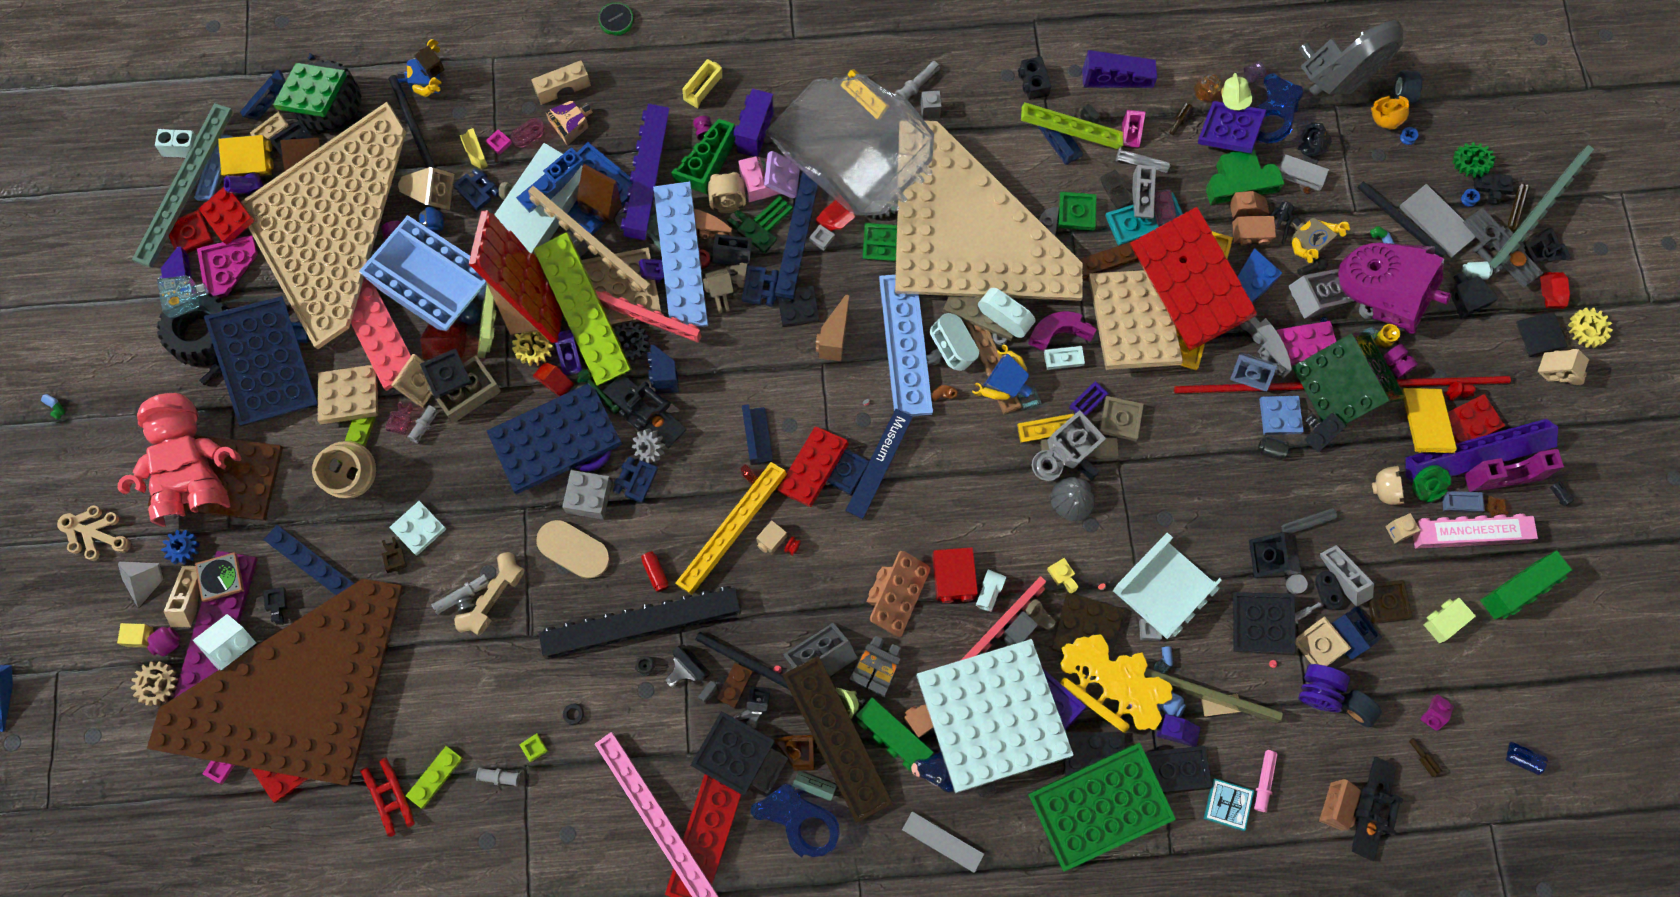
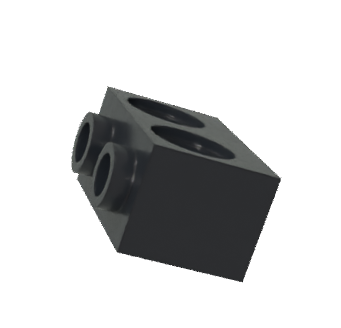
(1038, 77)

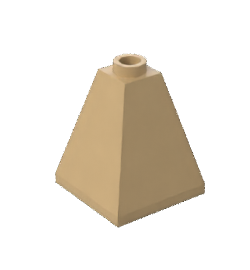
(429, 187)

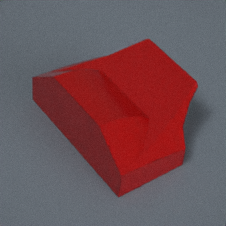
(834, 217)
(1555, 289)

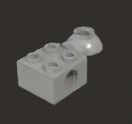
(1067, 447)

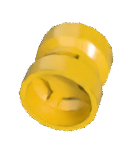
(1387, 336)

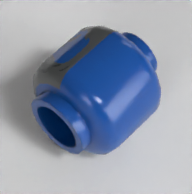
(432, 219)

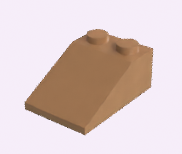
(832, 335)

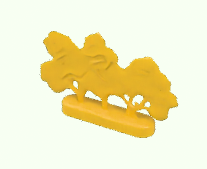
(1121, 681)

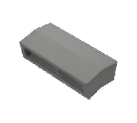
(1303, 172)

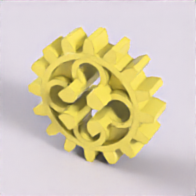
(523, 352)

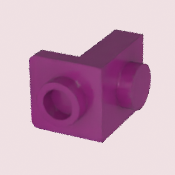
(1438, 713)

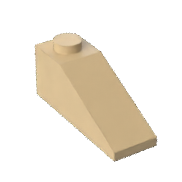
(183, 599)

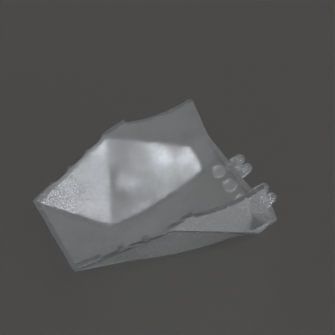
(856, 142)

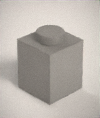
(930, 104)

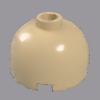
(1389, 486)

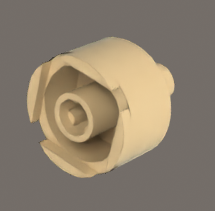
(726, 192)

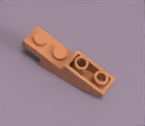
(709, 225)

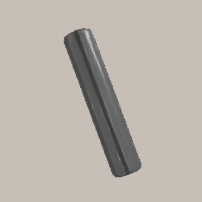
(1309, 521)

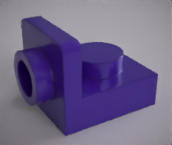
(651, 269)

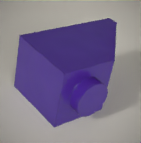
(177, 264)
(568, 353)
(1178, 730)

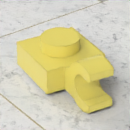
(1063, 573)

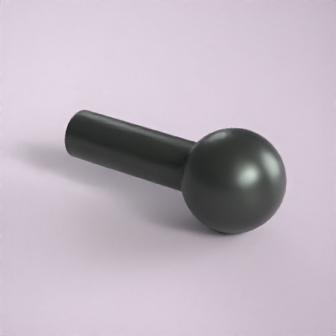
(1319, 264)

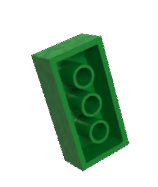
(1526, 586)

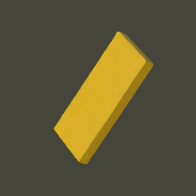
(1429, 420)

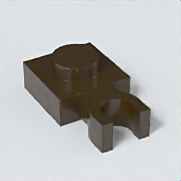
(394, 557)

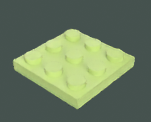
(486, 324)

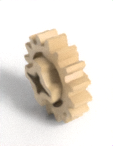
(146, 681)

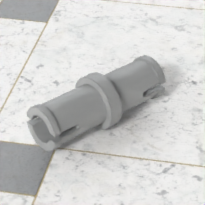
(423, 424)
(498, 776)

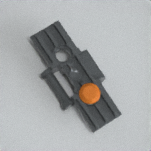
(1519, 264)

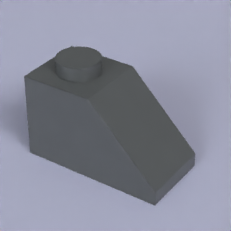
(1019, 629)

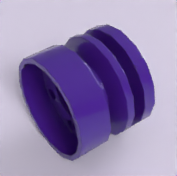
(1324, 688)

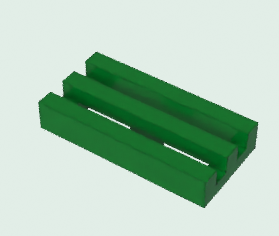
(783, 204)

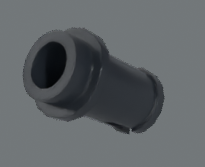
(1562, 494)

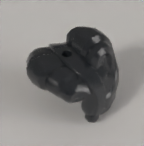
(1315, 140)

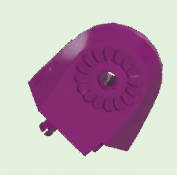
(1394, 281)

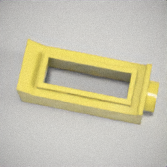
(710, 69)

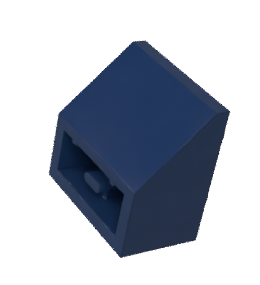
(662, 372)

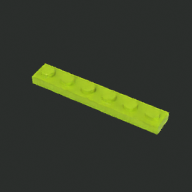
(1071, 126)

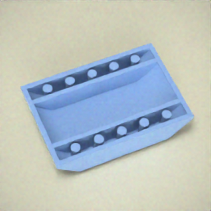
(424, 274)

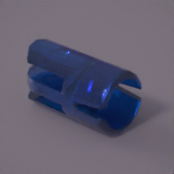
(1526, 758)

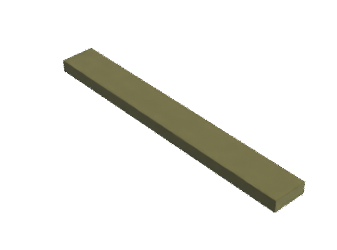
(1218, 697)

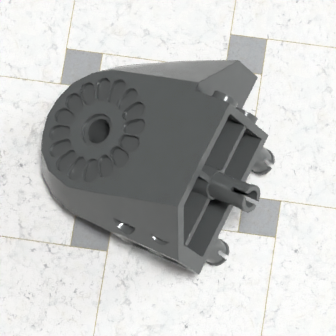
(1346, 70)

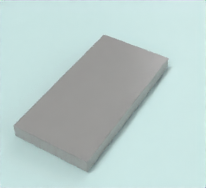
(1438, 220)

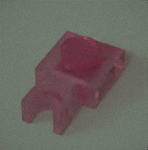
(399, 421)

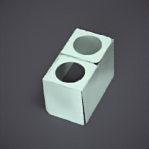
(167, 150)

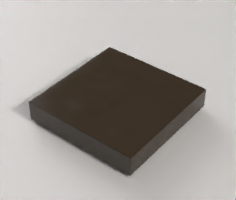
(1389, 602)

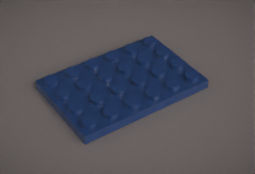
(260, 361)
(553, 438)

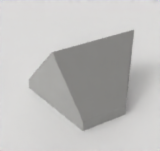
(140, 579)

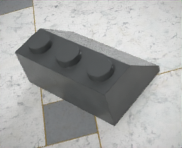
(829, 645)

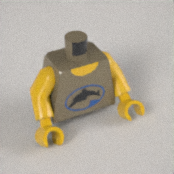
(1314, 237)

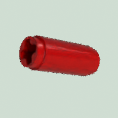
(654, 571)

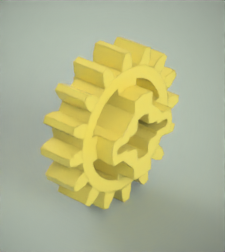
(1590, 327)

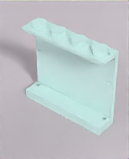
(1166, 588)

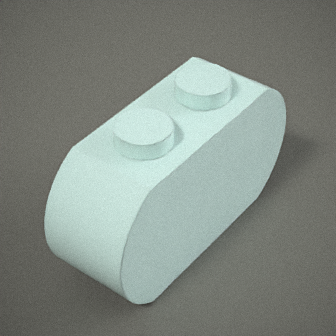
(1006, 312)
(954, 341)

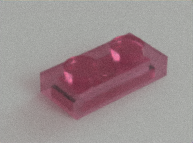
(1164, 206)

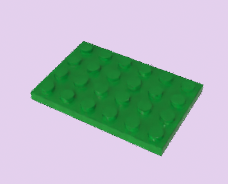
(1101, 806)

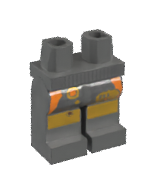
(879, 661)

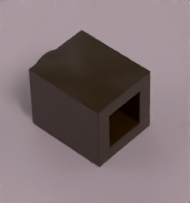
(429, 62)

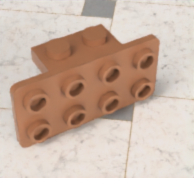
(897, 592)

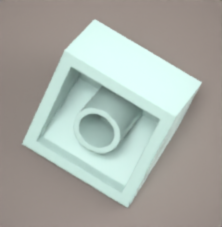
(224, 642)

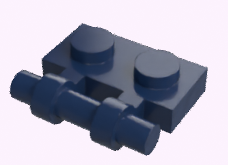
(472, 192)
(754, 285)
(640, 482)

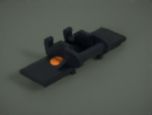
(640, 414)
(1369, 823)

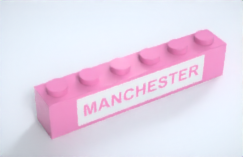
(1475, 532)

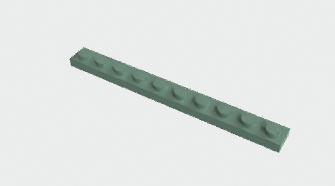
(182, 186)
(1539, 211)

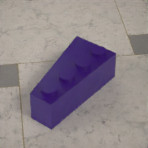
(1118, 71)

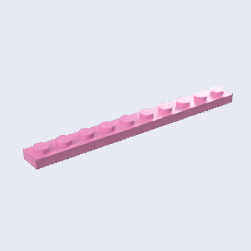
(655, 817)

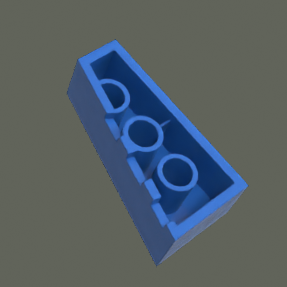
(1257, 275)

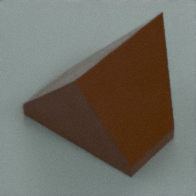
(798, 750)

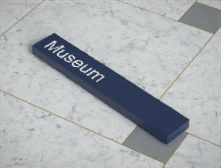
(879, 464)

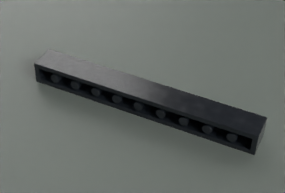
(639, 623)

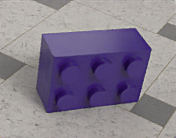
(754, 122)

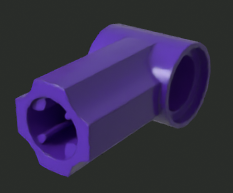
(243, 184)

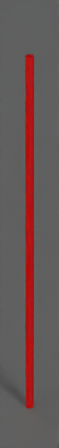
(1298, 386)

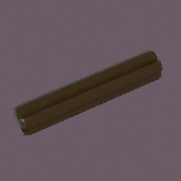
(1518, 207)

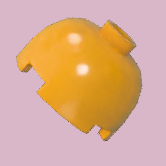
(1390, 112)

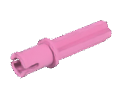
(1265, 783)

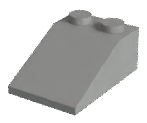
(1318, 293)

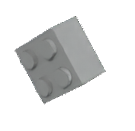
(587, 494)

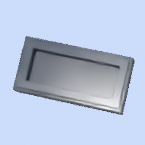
(1463, 502)

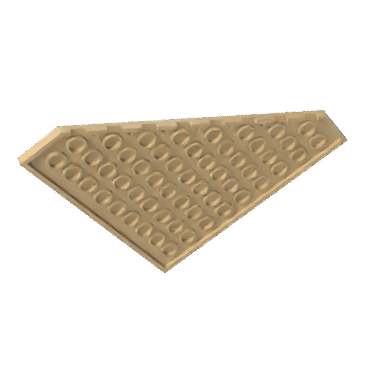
(324, 218)
(972, 235)

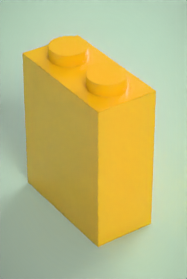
(245, 156)

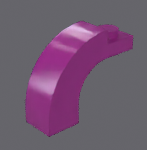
(1060, 323)

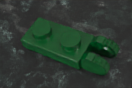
(750, 229)

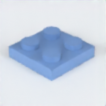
(1281, 415)

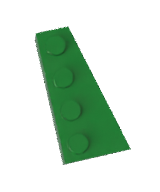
(706, 157)

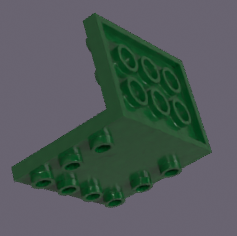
(1348, 378)

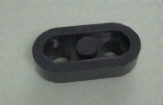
(1327, 590)

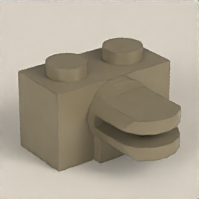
(718, 284)

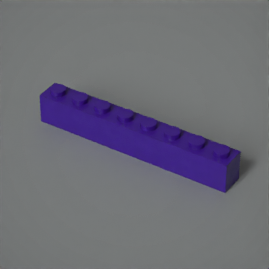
(646, 172)
(1504, 444)

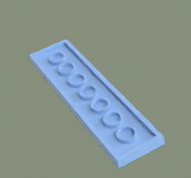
(680, 253)
(905, 350)

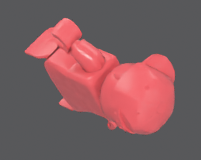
(176, 459)

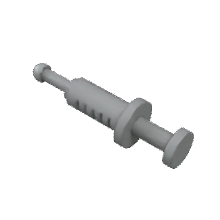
(1305, 612)

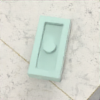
(1064, 357)

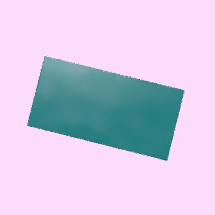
(1129, 228)

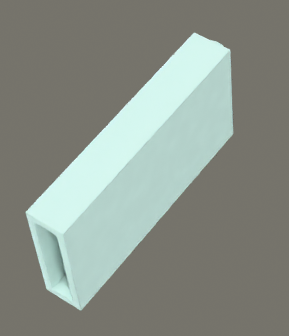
(536, 227)

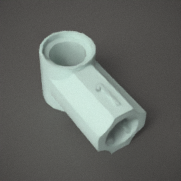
(991, 587)

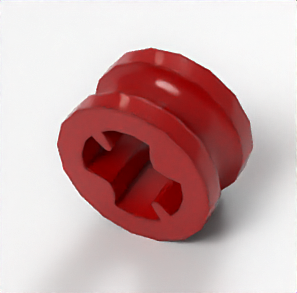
(792, 546)

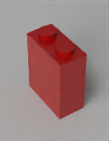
(954, 574)

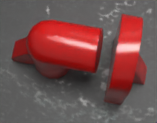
(1458, 388)

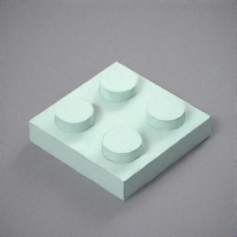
(417, 528)

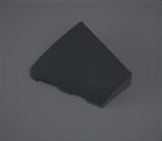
(1546, 247)

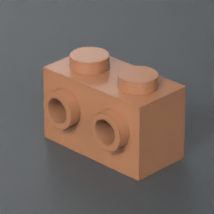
(1254, 230)

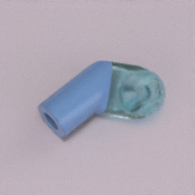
(1165, 662)

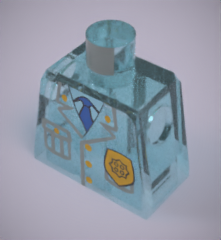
(179, 295)

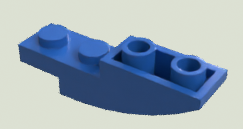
(554, 178)

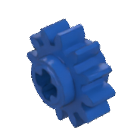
(175, 542)

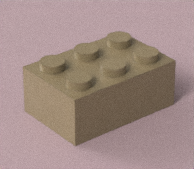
(468, 398)

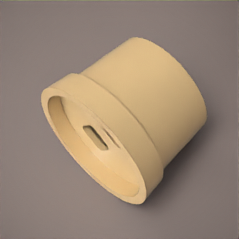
(351, 455)

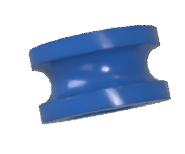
(1408, 140)
(1465, 199)

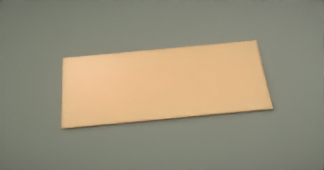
(1211, 708)

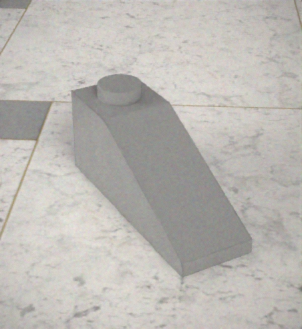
(1144, 191)
(1348, 575)

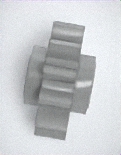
(648, 445)

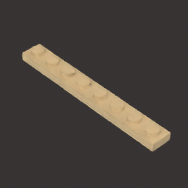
(581, 235)

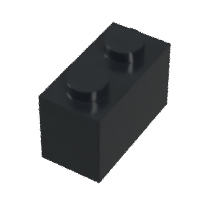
(731, 250)

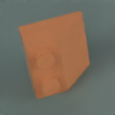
(1340, 805)

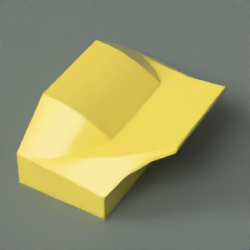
(473, 149)

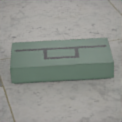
(814, 785)

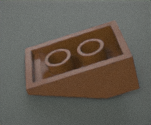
(598, 195)

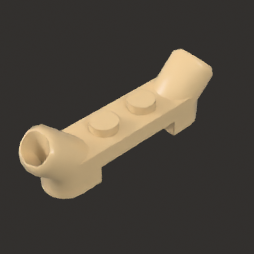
(477, 619)

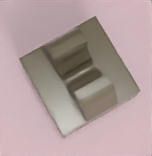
(740, 277)

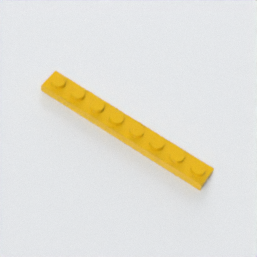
(731, 528)

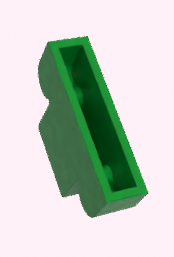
(1242, 173)

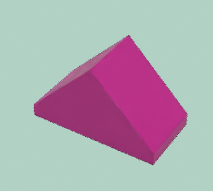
(1132, 128)

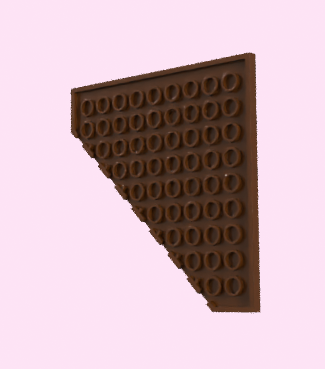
(294, 698)

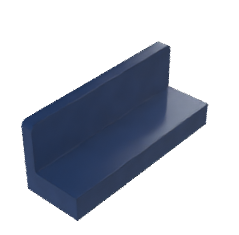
(264, 97)
(1063, 145)
(757, 435)

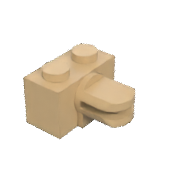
(1564, 366)

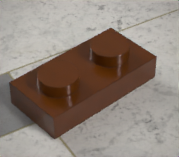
(734, 685)

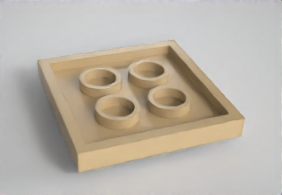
(347, 394)

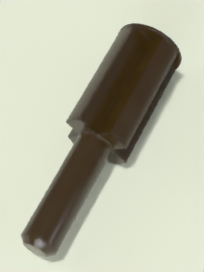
(1181, 117)
(1426, 759)

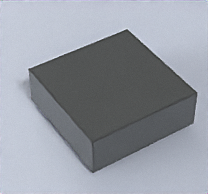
(708, 692)

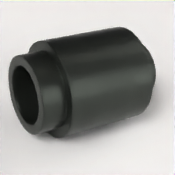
(1273, 448)

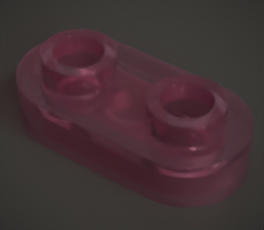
(526, 131)

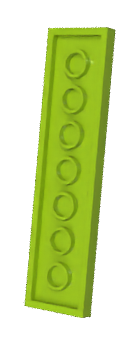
(582, 309)

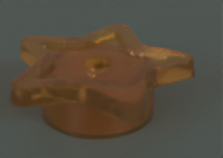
(1499, 503)

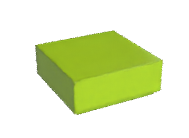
(533, 747)

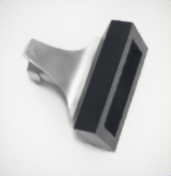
(686, 667)
(756, 705)

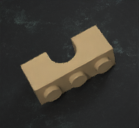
(549, 84)

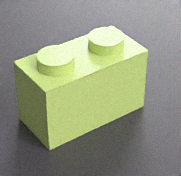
(1448, 620)

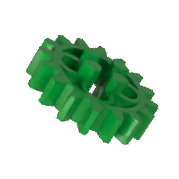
(1468, 154)

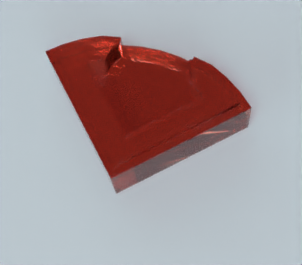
(748, 474)

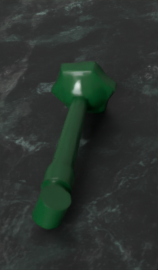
(584, 376)

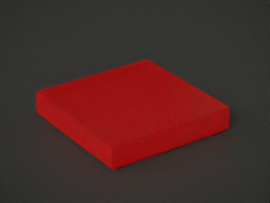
(190, 232)

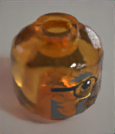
(1207, 87)

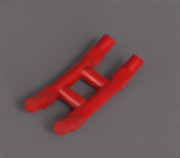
(376, 792)

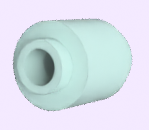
(1479, 269)

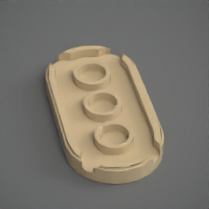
(573, 549)

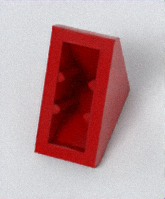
(553, 379)

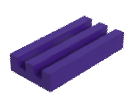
(1100, 390)

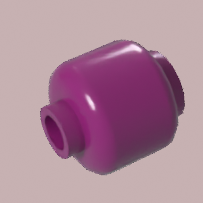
(163, 641)

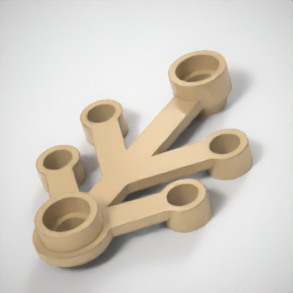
(91, 531)

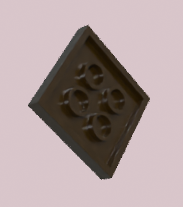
(1086, 618)

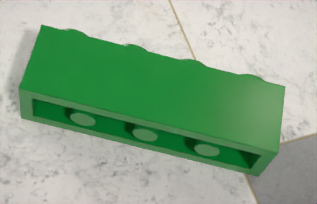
(892, 733)

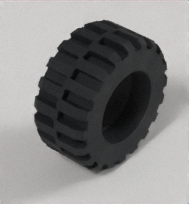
(343, 106)
(173, 330)

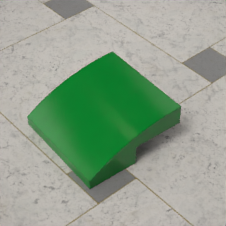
(880, 242)

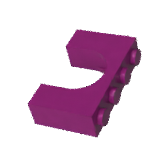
(1494, 474)

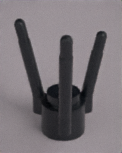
(1284, 213)

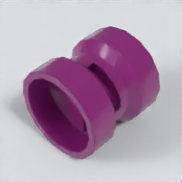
(702, 124)

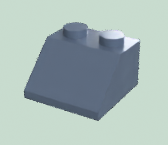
(1253, 371)

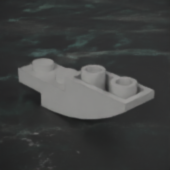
(1271, 344)

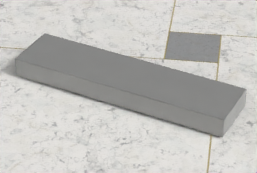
(943, 842)

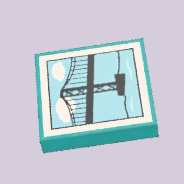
(1228, 804)

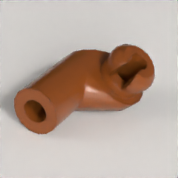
(944, 391)

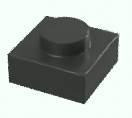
(1090, 114)

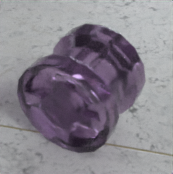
(1255, 71)

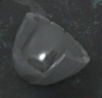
(1072, 498)

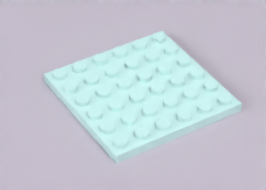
(994, 715)

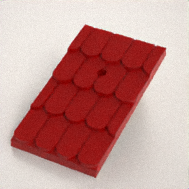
(1193, 279)
(515, 280)

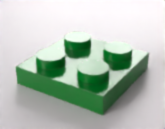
(1077, 211)

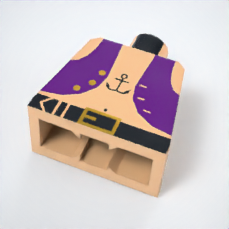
(569, 120)

